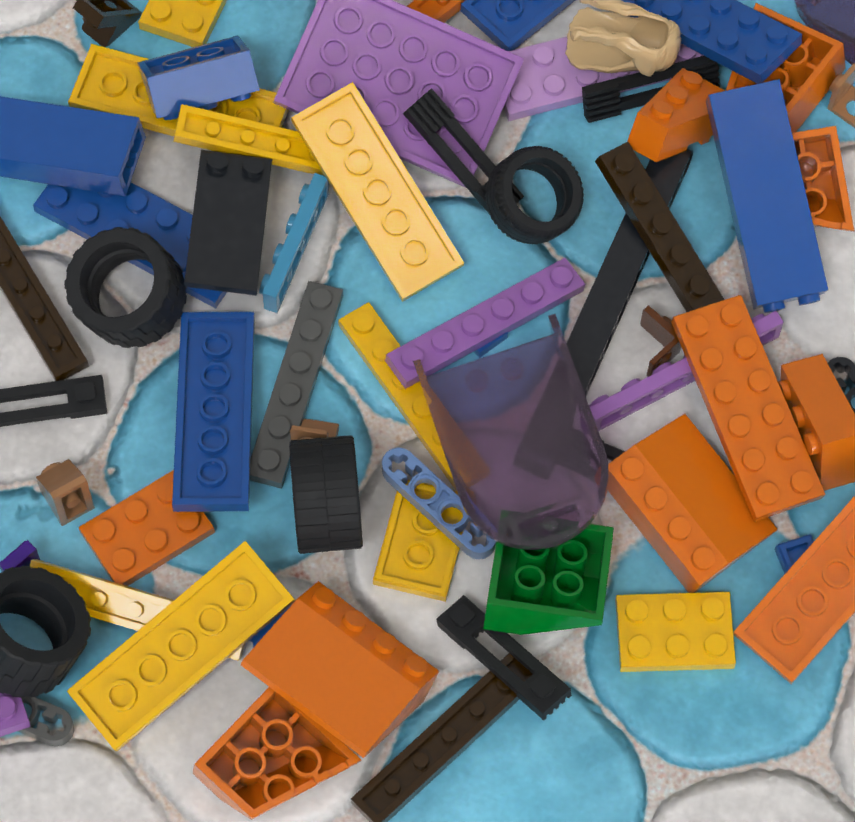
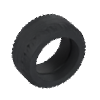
(562, 178)

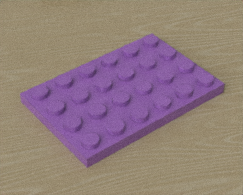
(393, 62)

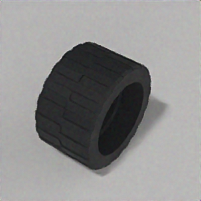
(97, 259)
(325, 494)
(60, 614)

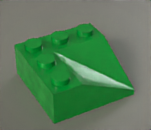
(550, 586)

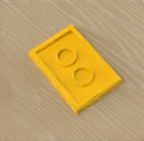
(415, 552)

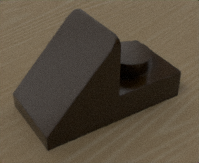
(106, 18)

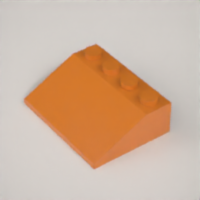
(686, 503)
(341, 669)

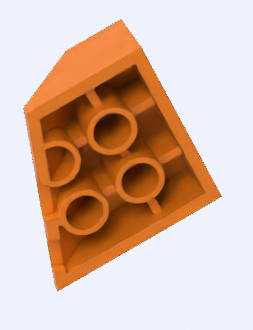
(824, 177)
(271, 757)

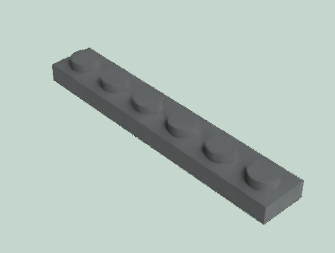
(295, 382)

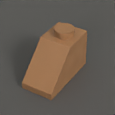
(65, 491)

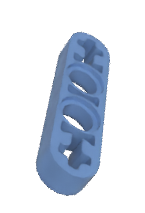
(433, 507)

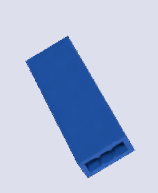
(68, 146)
(766, 196)

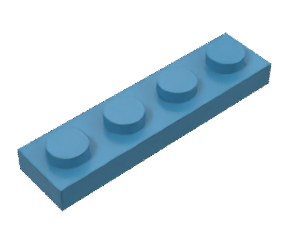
(290, 253)

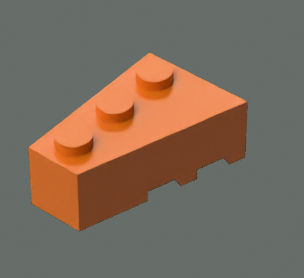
(674, 117)
(821, 418)

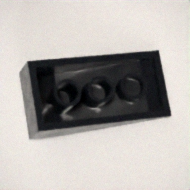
(228, 222)

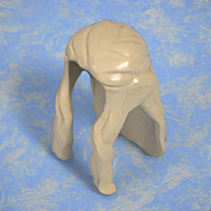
(620, 42)

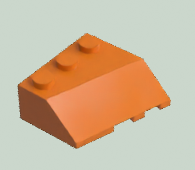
(805, 73)

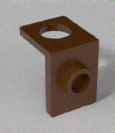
(664, 333)

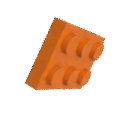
(143, 532)

